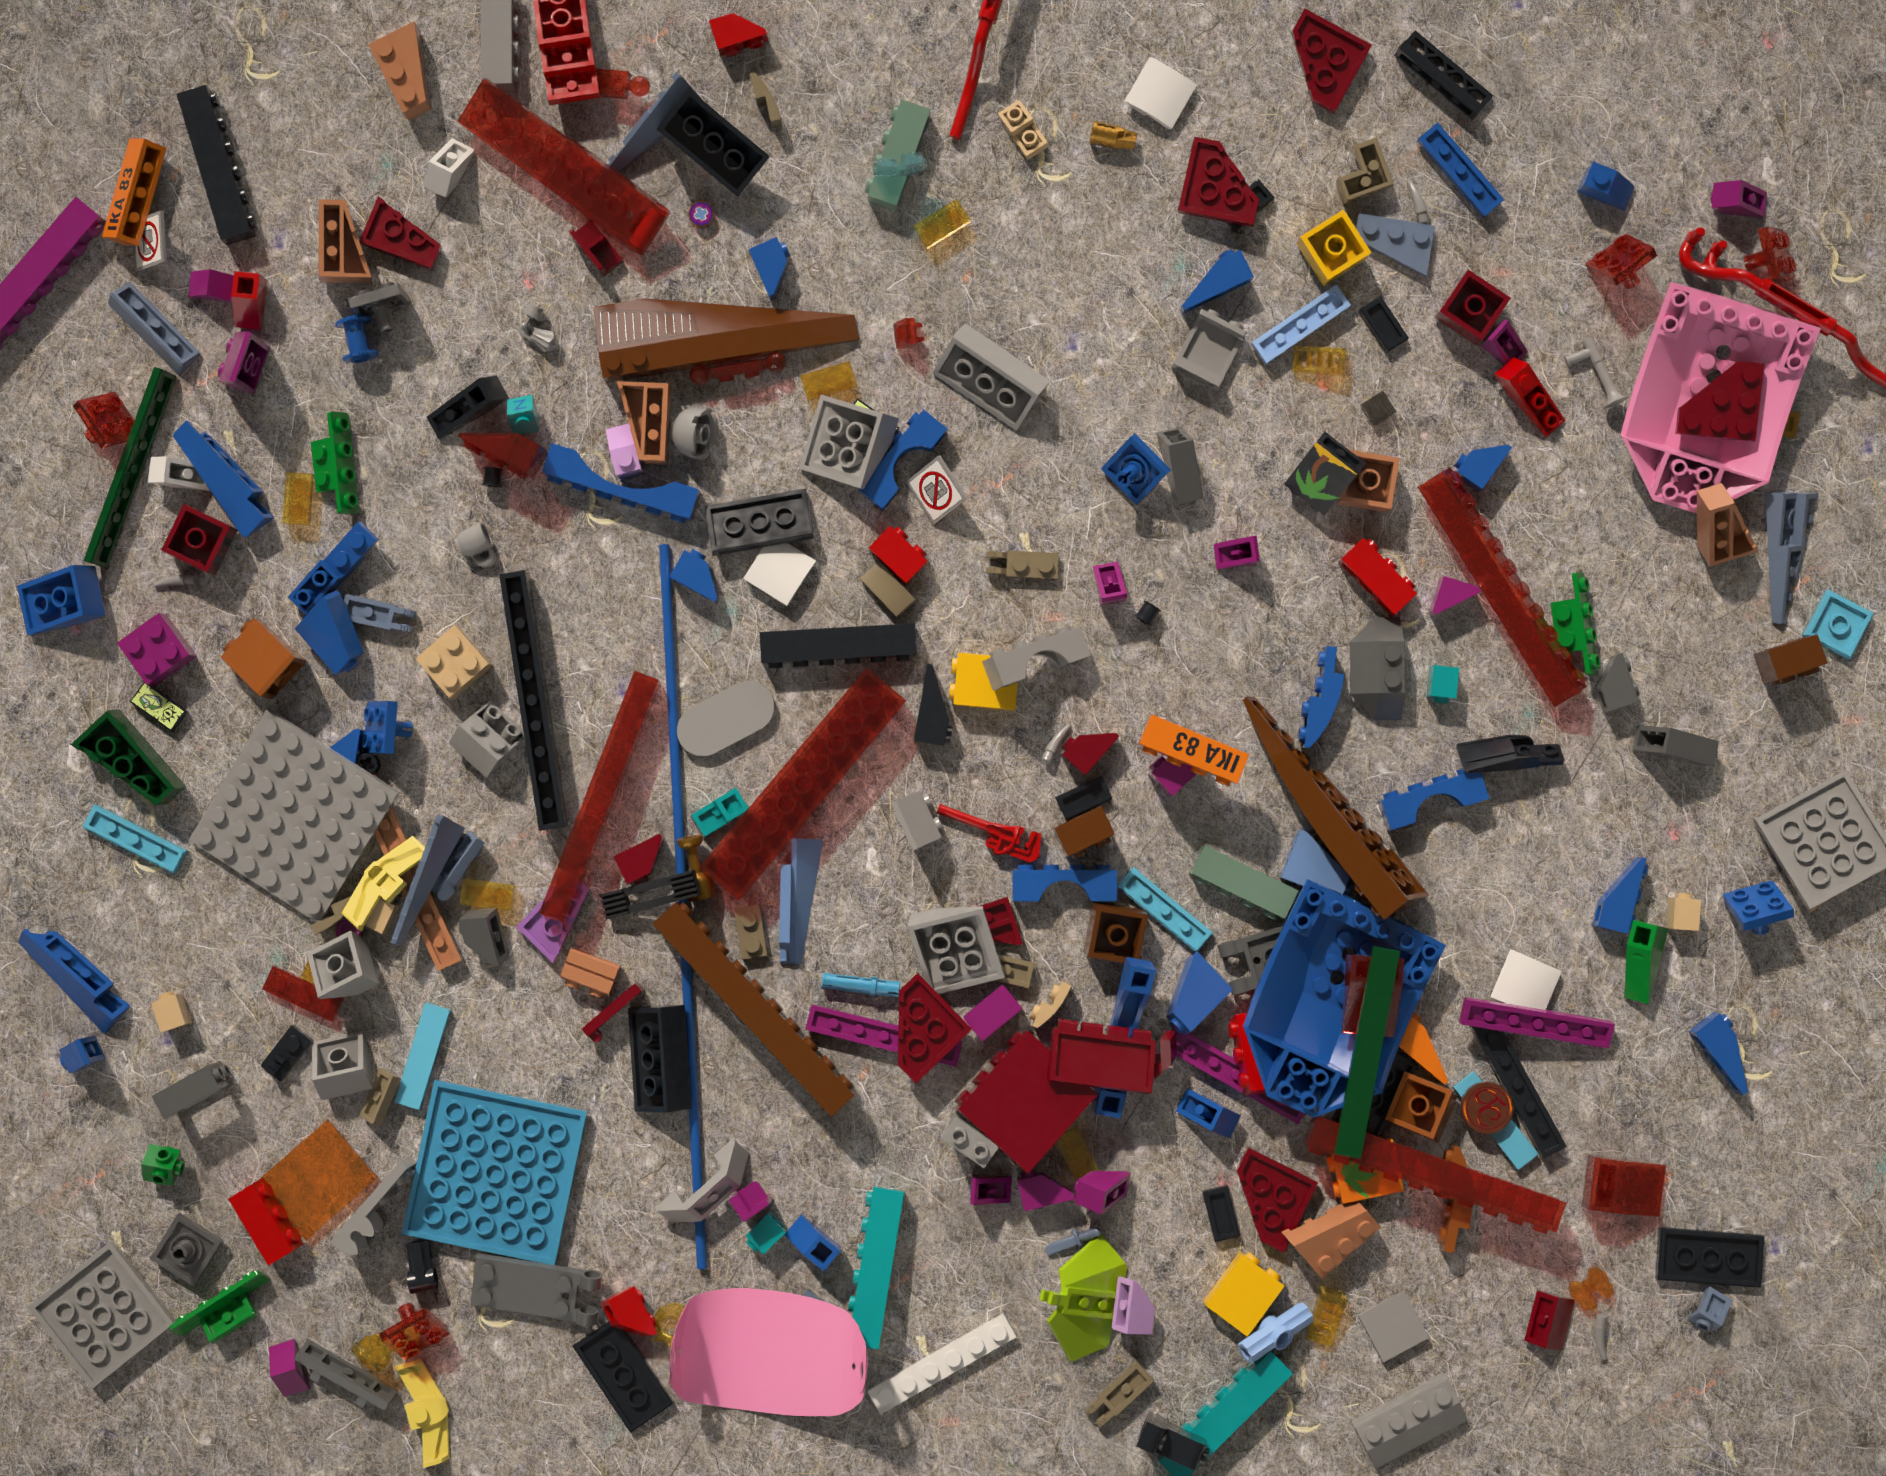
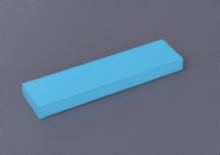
(135, 838)
(1164, 909)
(422, 1056)
(1510, 1138)

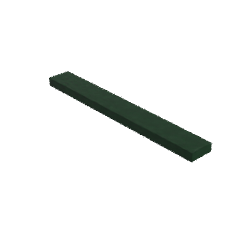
(130, 467)
(1366, 1052)

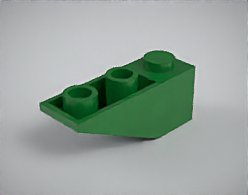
(1643, 960)

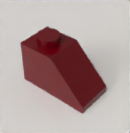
(1087, 750)
(640, 860)

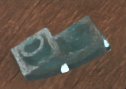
(909, 165)

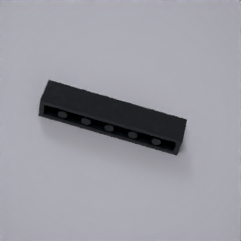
(216, 164)
(838, 643)

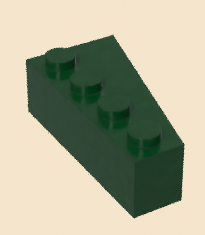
(129, 756)

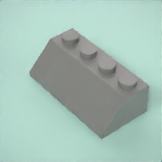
(990, 376)
(1409, 1420)

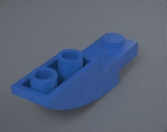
(335, 568)
(1320, 709)

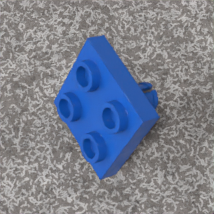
(1135, 469)
(382, 727)
(1758, 906)

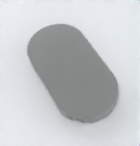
(725, 718)

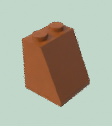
(262, 658)

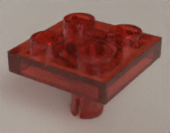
(1774, 255)
(1621, 261)
(105, 418)
(414, 1332)

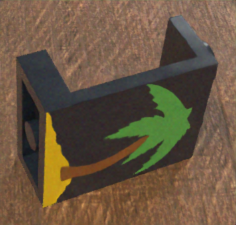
(1324, 473)

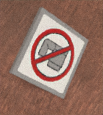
(153, 243)
(936, 490)

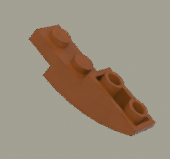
(1455, 1215)

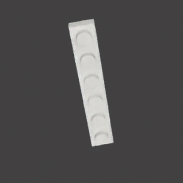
(941, 1363)

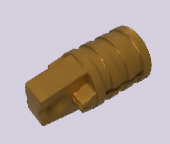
(1112, 136)

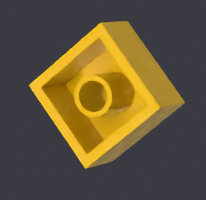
(1333, 247)

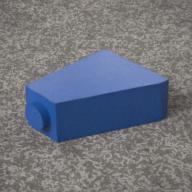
(332, 633)
(1196, 994)

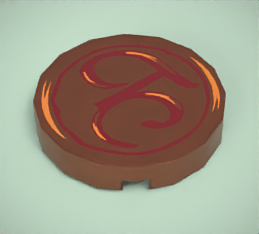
(1486, 1107)

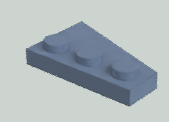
(1398, 239)

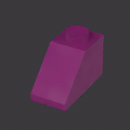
(1739, 199)
(1101, 1189)
(1041, 1190)

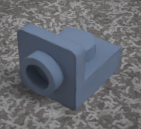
(1711, 1310)

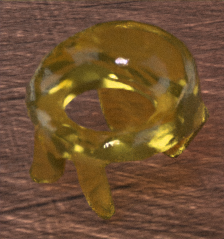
(669, 1311)
(372, 1352)

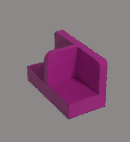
(992, 1012)
(750, 1200)

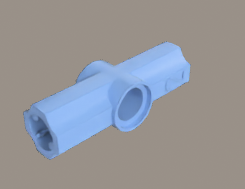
(1275, 1332)

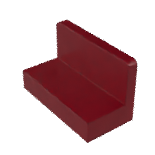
(1549, 1320)

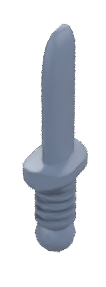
(1073, 1240)

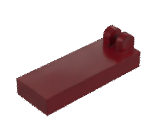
(592, 1028)

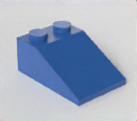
(61, 599)

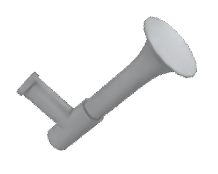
(1591, 351)

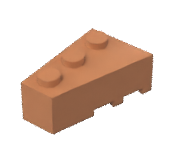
(403, 68)
(339, 248)
(649, 419)
(1721, 527)
(1332, 1236)

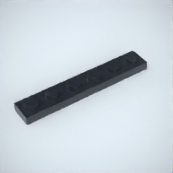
(1521, 1090)

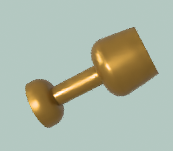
(705, 882)

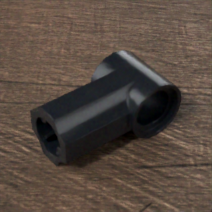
(421, 1274)

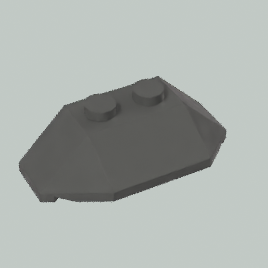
(1379, 668)

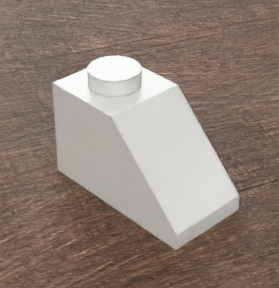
(447, 167)
(175, 473)

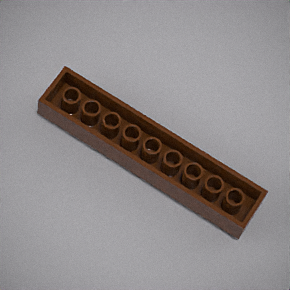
(754, 1009)

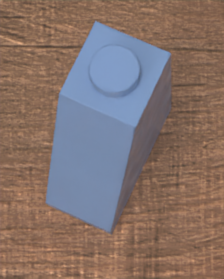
(1312, 862)

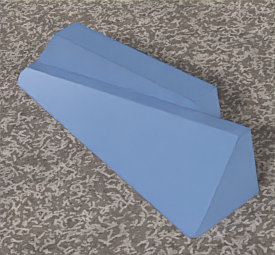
(796, 898)

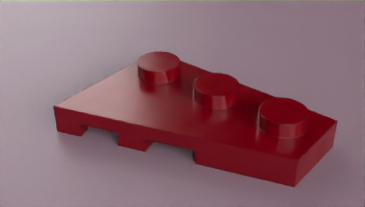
(396, 236)

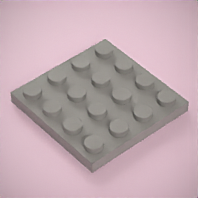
(1825, 839)
(102, 1314)

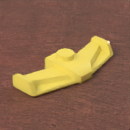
(383, 881)
(426, 1411)

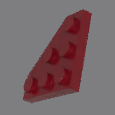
(1327, 58)
(1216, 186)
(1725, 406)
(925, 1028)
(1274, 1196)

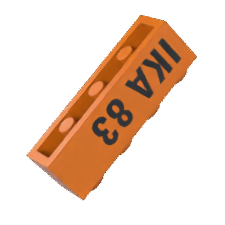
(134, 192)
(1193, 749)

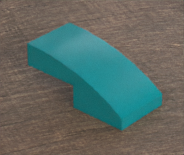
(719, 812)

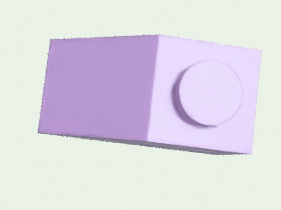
(623, 452)
(1132, 1308)

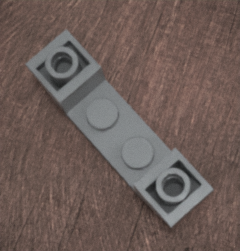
(716, 1190)

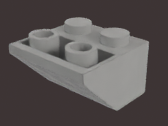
(487, 738)

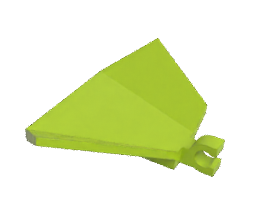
(1086, 1299)

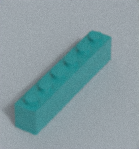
(876, 1262)
(1233, 1405)

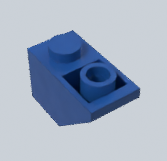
(813, 1242)

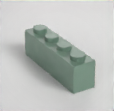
(904, 137)
(1244, 882)

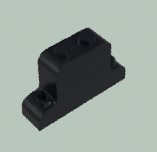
(1172, 1442)

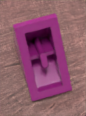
(211, 285)
(1504, 343)
(1237, 553)
(1109, 583)
(1449, 593)
(990, 1189)
(285, 1371)

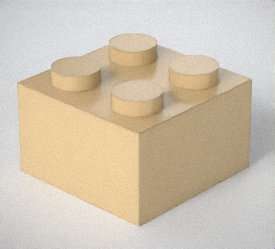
(454, 662)

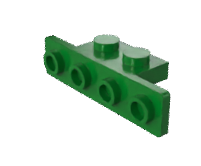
(335, 464)
(1574, 625)
(225, 1311)

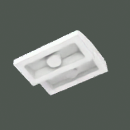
(1160, 93)
(780, 571)
(1525, 982)

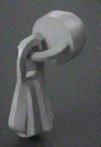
(543, 339)

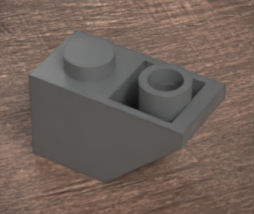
(1615, 685)

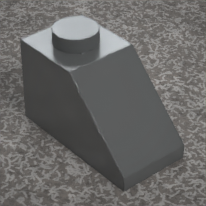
(484, 934)

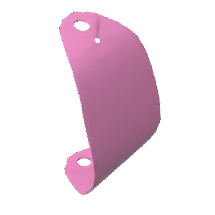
(768, 1353)

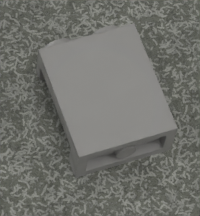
(1209, 349)
(968, 1140)

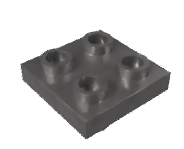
(380, 303)
(186, 1249)

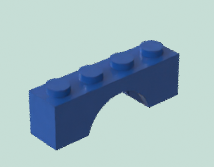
(922, 434)
(1402, 808)
(1097, 883)

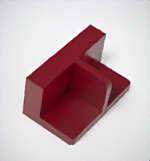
(596, 248)

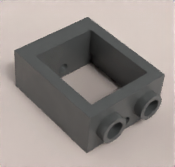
(193, 1089)

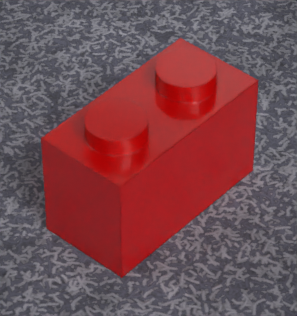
(898, 554)

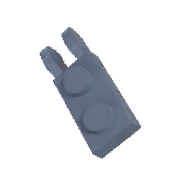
(376, 613)
(456, 865)

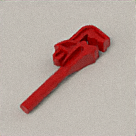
(1002, 836)

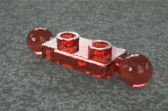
(618, 84)
(701, 374)

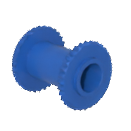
(357, 340)

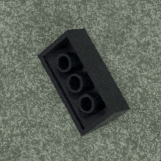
(713, 142)
(659, 1058)

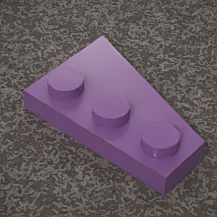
(548, 933)

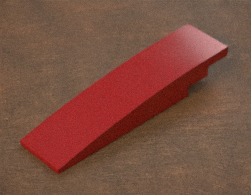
(566, 50)

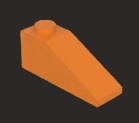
(1420, 1049)

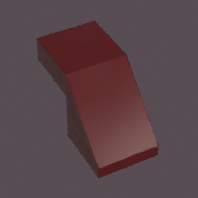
(1167, 1054)

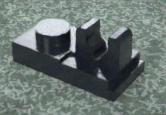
(286, 1053)

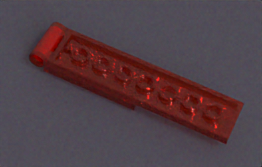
(564, 166)

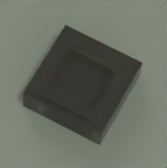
(1378, 408)

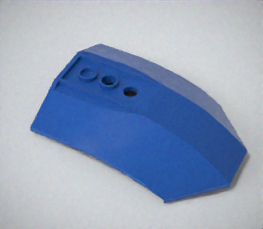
(1299, 1012)

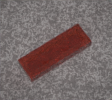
(301, 993)

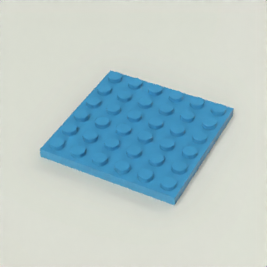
(494, 1172)

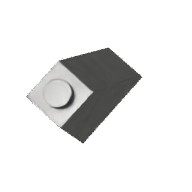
(1180, 456)
(1676, 745)

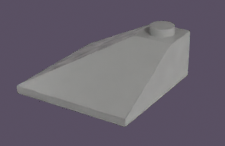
(847, 441)
(955, 947)

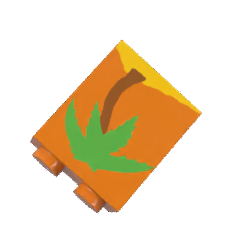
(1355, 1185)

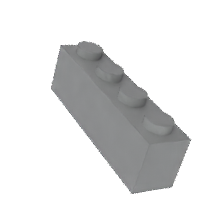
(499, 43)

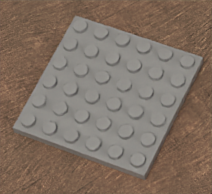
(294, 816)

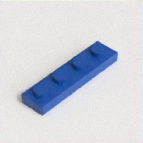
(1460, 170)

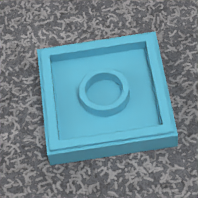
(1838, 624)

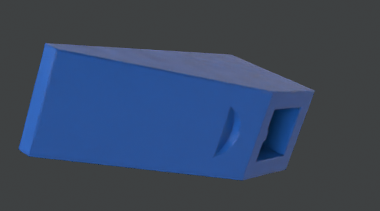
(1617, 904)

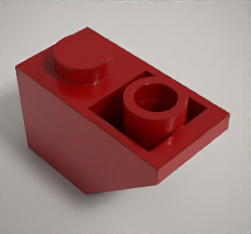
(736, 33)
(248, 300)
(627, 1312)

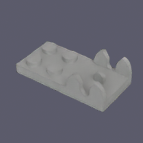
(367, 1218)

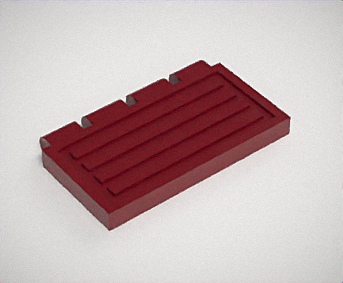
(1102, 1059)

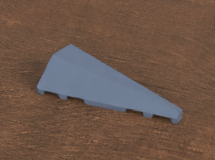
(644, 133)
(1786, 527)
(438, 849)

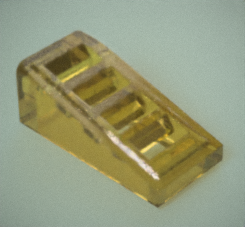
(1342, 361)
(1334, 1296)

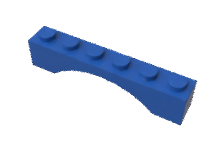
(673, 499)
(1128, 1008)

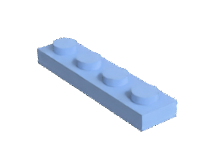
(1300, 324)

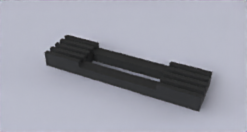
(618, 904)

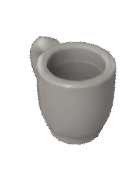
(475, 541)

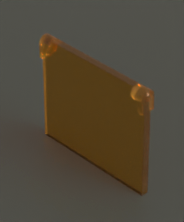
(318, 1179)

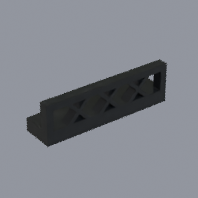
(1439, 79)

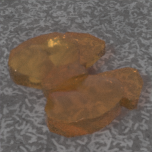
(1595, 1281)

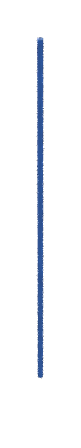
(680, 858)

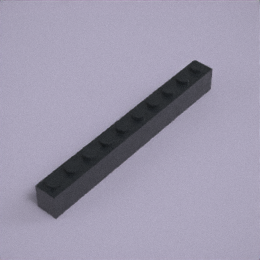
(533, 700)

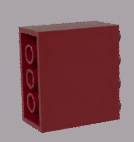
(1018, 1104)

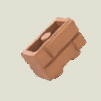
(591, 972)

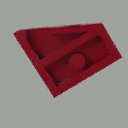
(1002, 921)

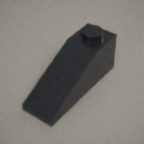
(467, 405)
(932, 716)

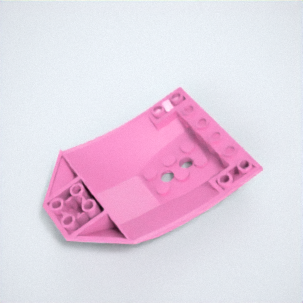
(1676, 369)

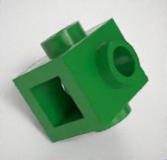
(162, 1165)

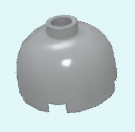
(694, 432)

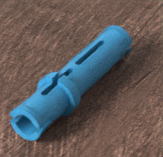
(861, 985)

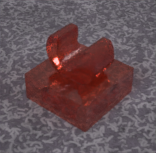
(906, 333)

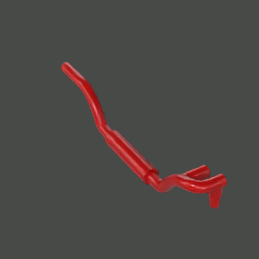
(987, 15)
(1777, 297)

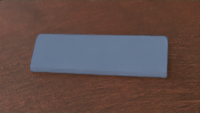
(153, 327)

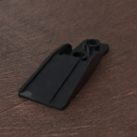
(1507, 754)

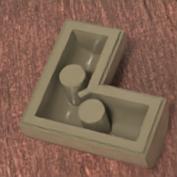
(1371, 177)

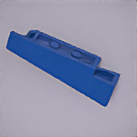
(225, 479)
(76, 977)

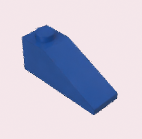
(1225, 276)
(1722, 1048)

